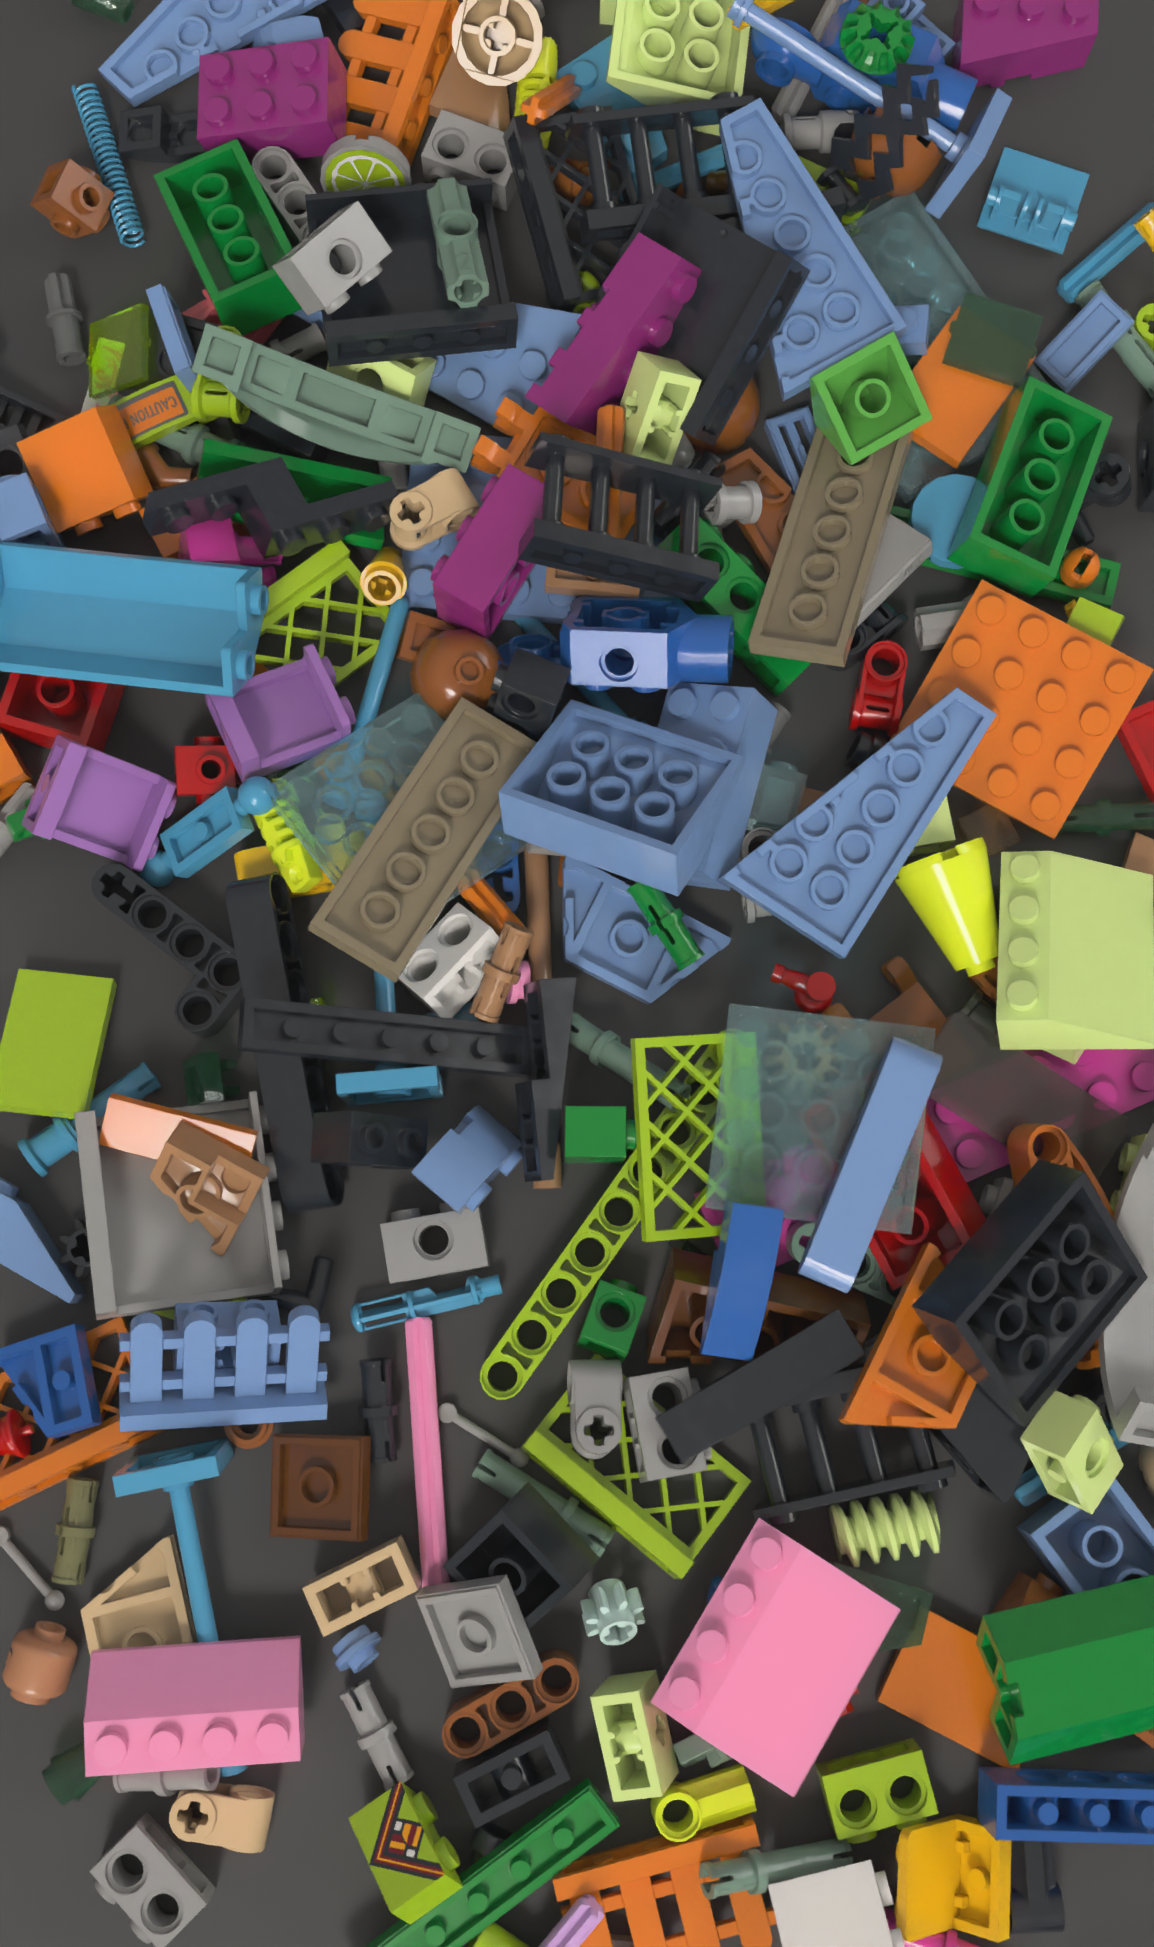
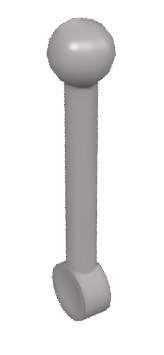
(449, 1413)
(53, 1598)

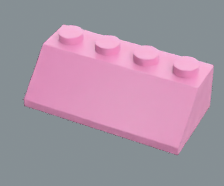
(194, 1706)

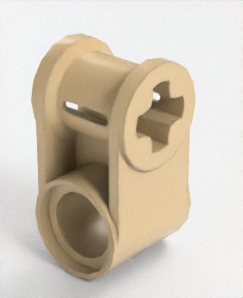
(431, 510)
(231, 1817)

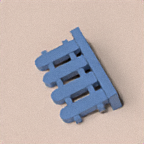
(223, 1396)

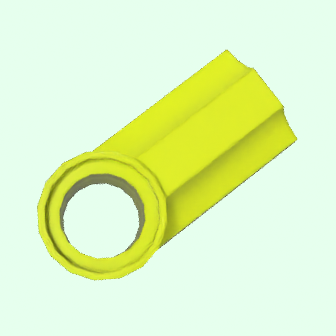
(710, 1801)

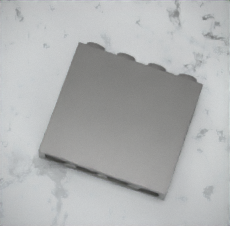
(146, 1249)

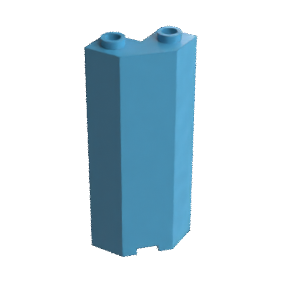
(129, 618)

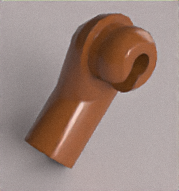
(157, 470)

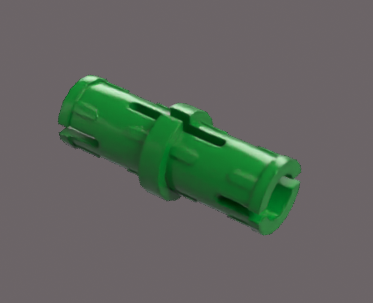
(667, 924)

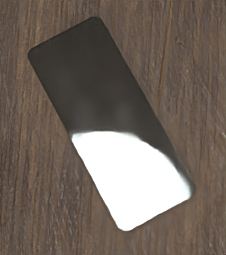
(1010, 1088)

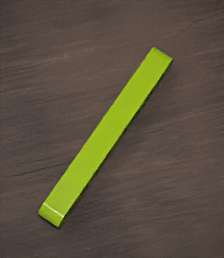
(598, 1228)

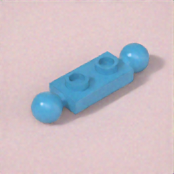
(207, 831)

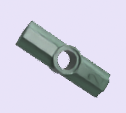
(457, 243)

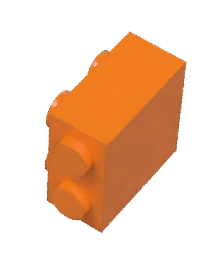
(86, 470)

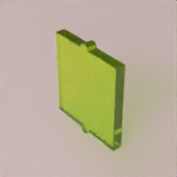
(118, 351)

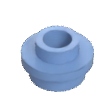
(357, 1649)

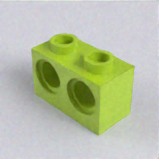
(873, 1774)

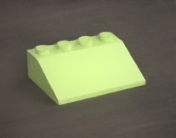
(676, 52)
(1074, 954)

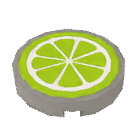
(363, 165)

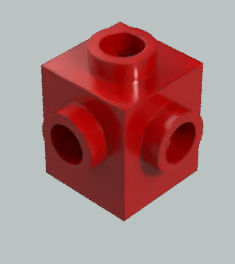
(188, 766)

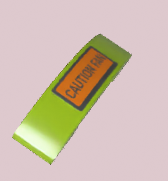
(157, 411)

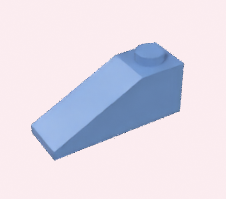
(30, 1250)

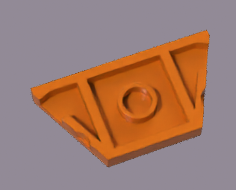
(907, 1372)

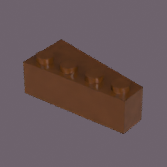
(792, 1305)

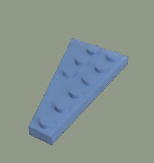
(179, 31)
(784, 209)
(483, 379)
(848, 845)

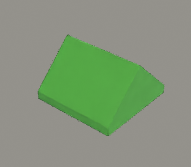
(868, 399)

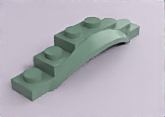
(331, 407)

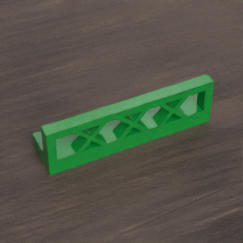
(313, 479)

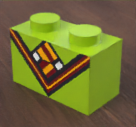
(406, 1852)

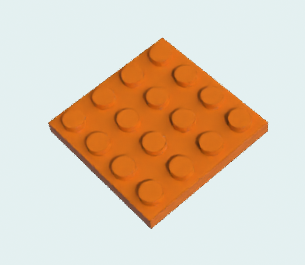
(1053, 699)

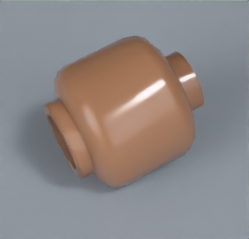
(39, 1663)

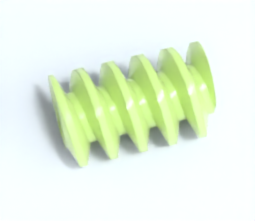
(885, 1527)

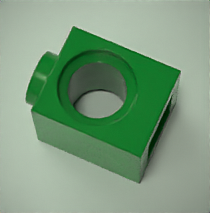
(607, 1340)

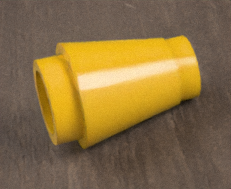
(384, 577)

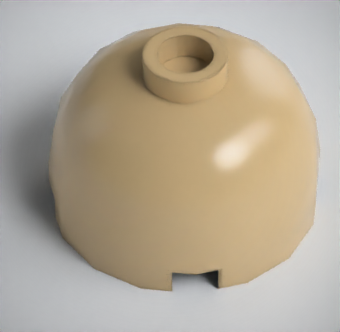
(497, 39)

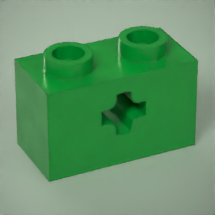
(598, 1134)

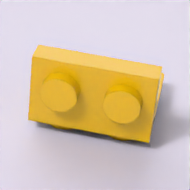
(952, 1879)

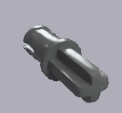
(64, 319)

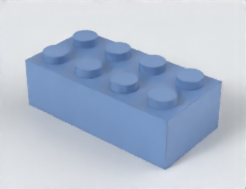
(736, 722)
(1095, 1548)

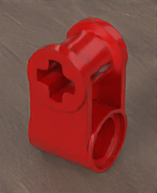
(879, 698)

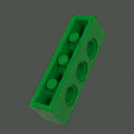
(738, 578)

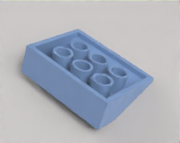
(620, 796)

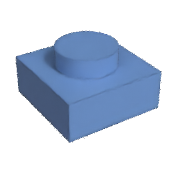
(917, 330)

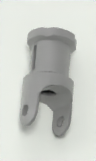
(814, 131)

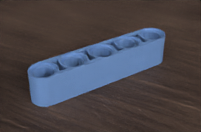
(870, 1164)

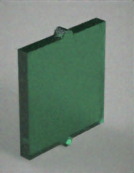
(992, 340)

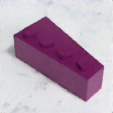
(633, 316)

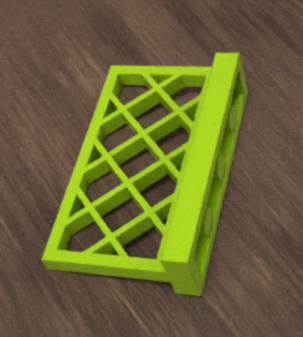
(299, 590)
(644, 1127)
(618, 1507)

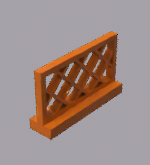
(81, 1449)

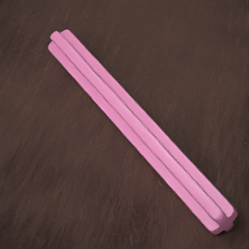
(426, 1451)

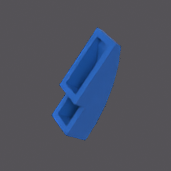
(741, 1279)

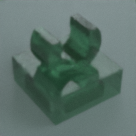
(204, 1080)

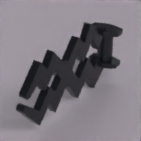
(888, 124)

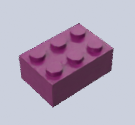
(273, 97)
(484, 570)

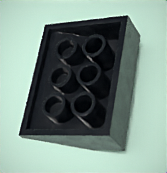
(1032, 1289)

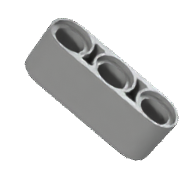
(285, 193)

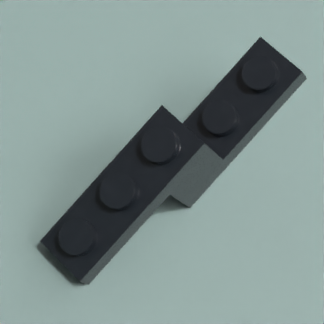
(269, 508)

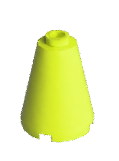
(956, 903)

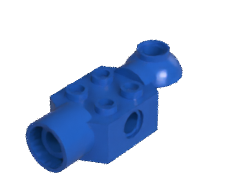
(780, 66)
(635, 644)

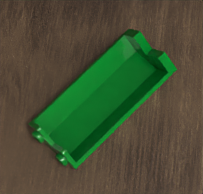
(1071, 1669)

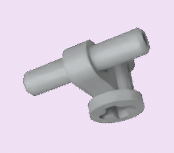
(734, 503)

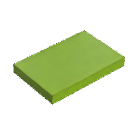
(53, 1042)

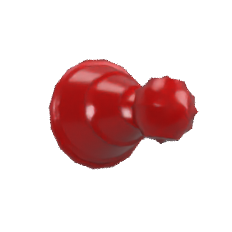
(15, 1435)

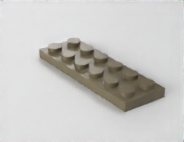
(827, 553)
(423, 842)

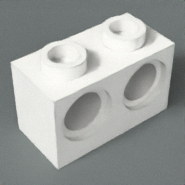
(450, 962)

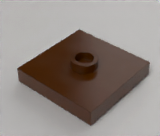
(320, 1486)

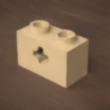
(362, 1585)

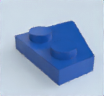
(55, 1380)

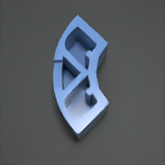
(469, 1159)

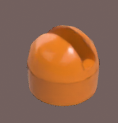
(1070, 562)

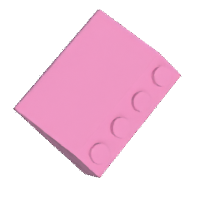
(775, 1657)

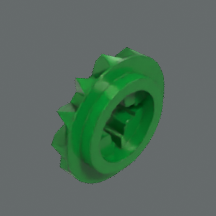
(870, 54)

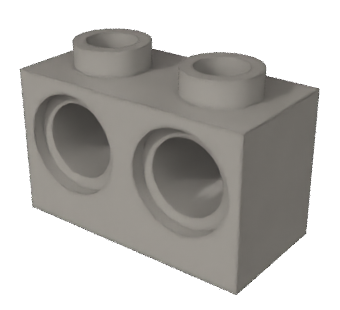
(479, 151)
(646, 1432)
(164, 1871)

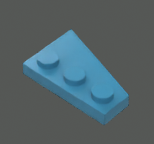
(591, 76)

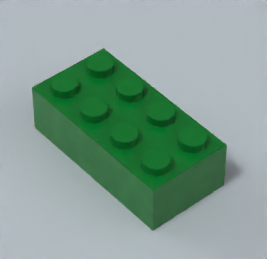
(230, 235)
(1030, 488)

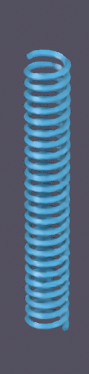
(112, 168)

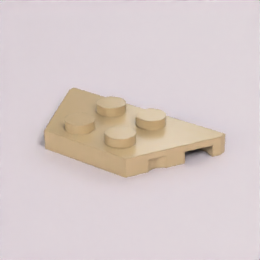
(142, 1605)

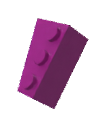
(1022, 37)

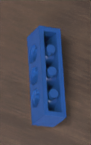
(1066, 1805)

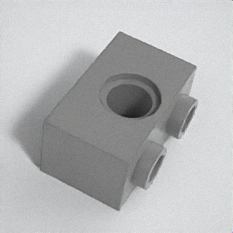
(308, 268)
(408, 1259)

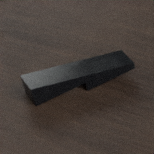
(540, 1100)

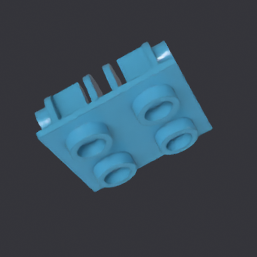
(1033, 200)

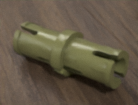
(75, 1530)

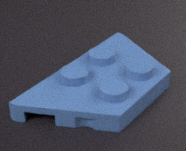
(610, 938)

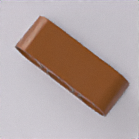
(499, 1725)

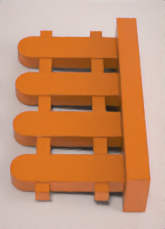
(413, 65)
(631, 1870)

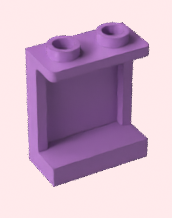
(282, 716)
(100, 803)

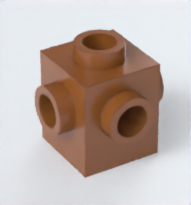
(73, 199)

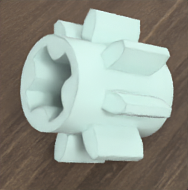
(612, 1612)

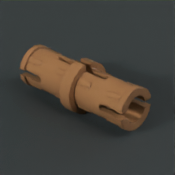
(501, 972)

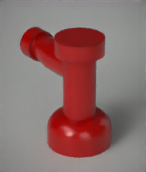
(811, 993)

